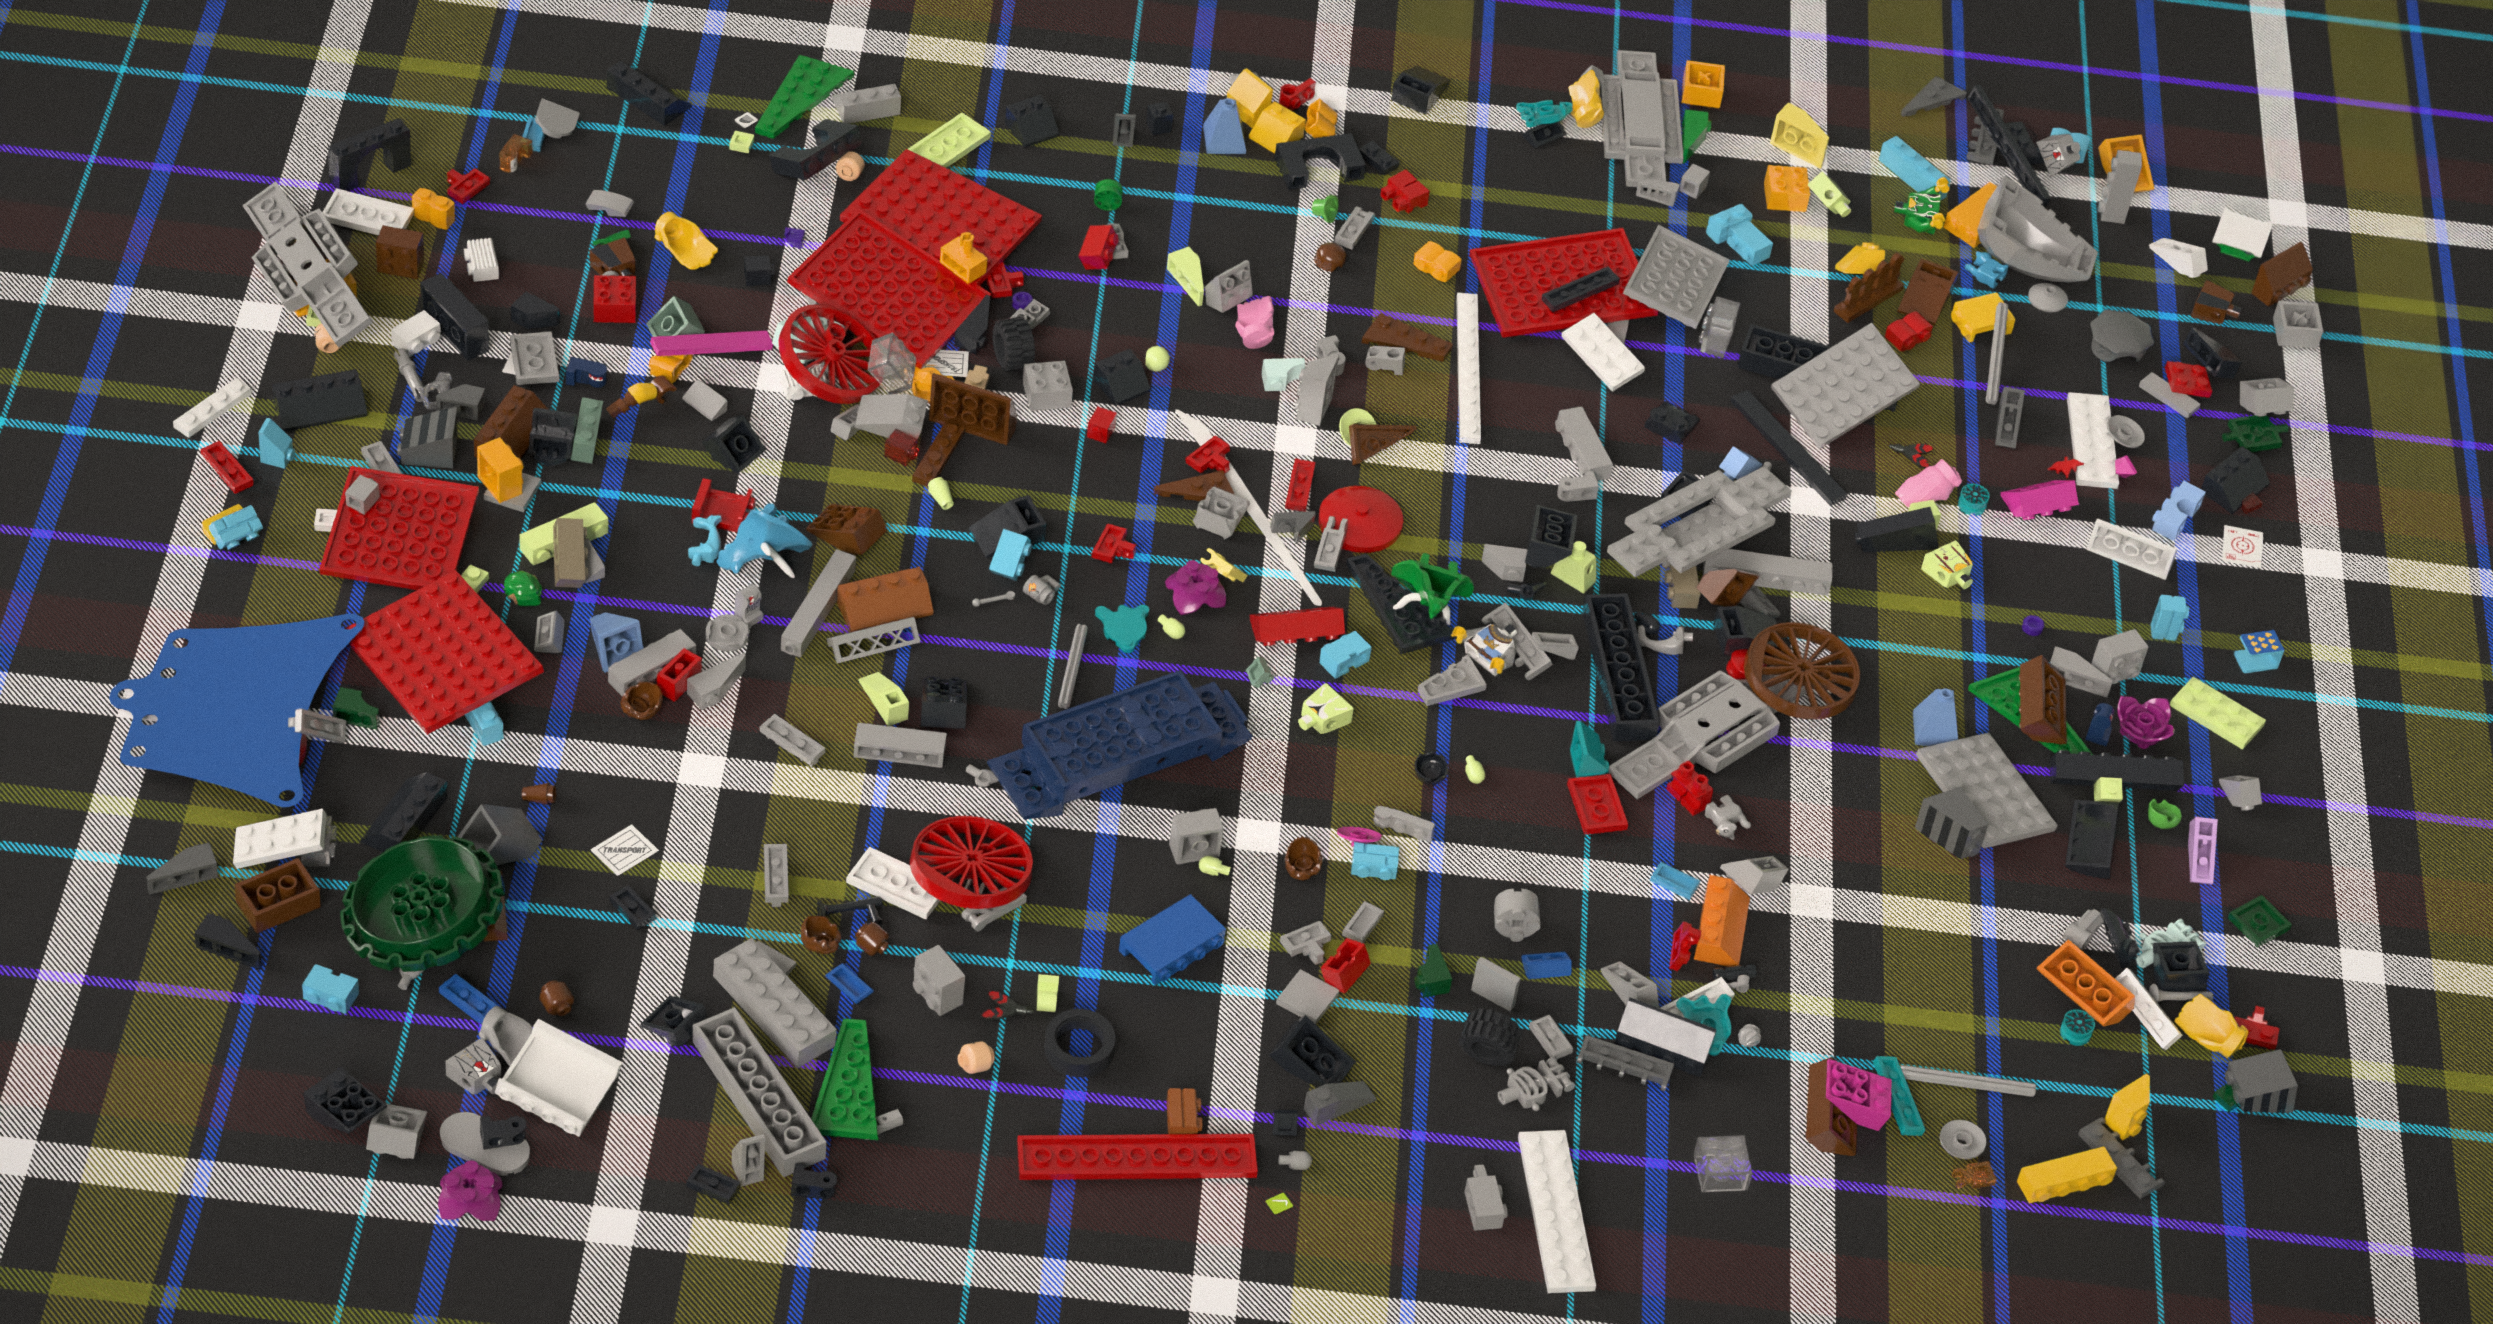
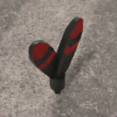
(1914, 453)
(1007, 1007)

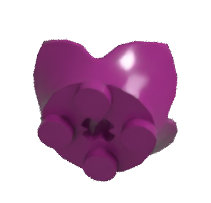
(1194, 586)
(2146, 722)
(470, 1190)

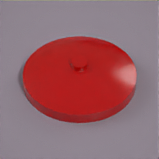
(1372, 518)

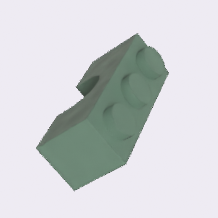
(587, 430)

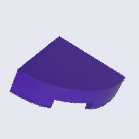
(794, 237)

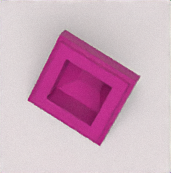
(2124, 467)

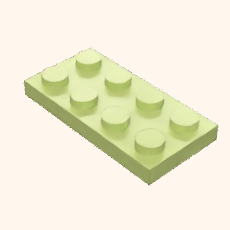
(952, 140)
(2217, 712)

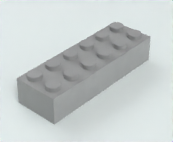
(774, 1002)

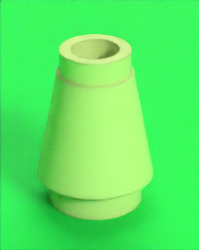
(941, 493)

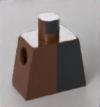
(613, 257)
(2215, 304)

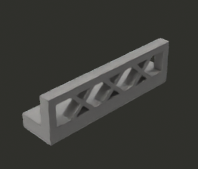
(873, 631)

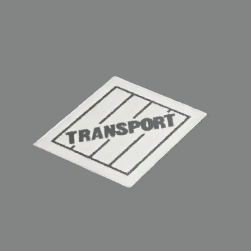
(950, 363)
(624, 850)

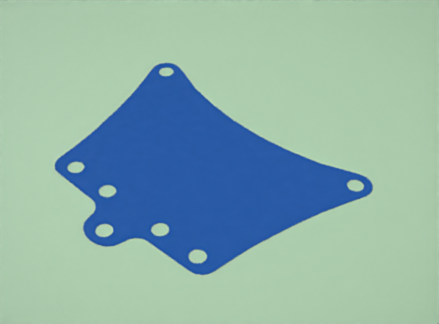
(232, 703)

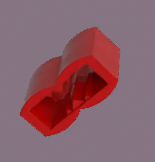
(1908, 331)

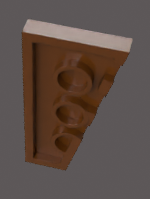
(1394, 333)

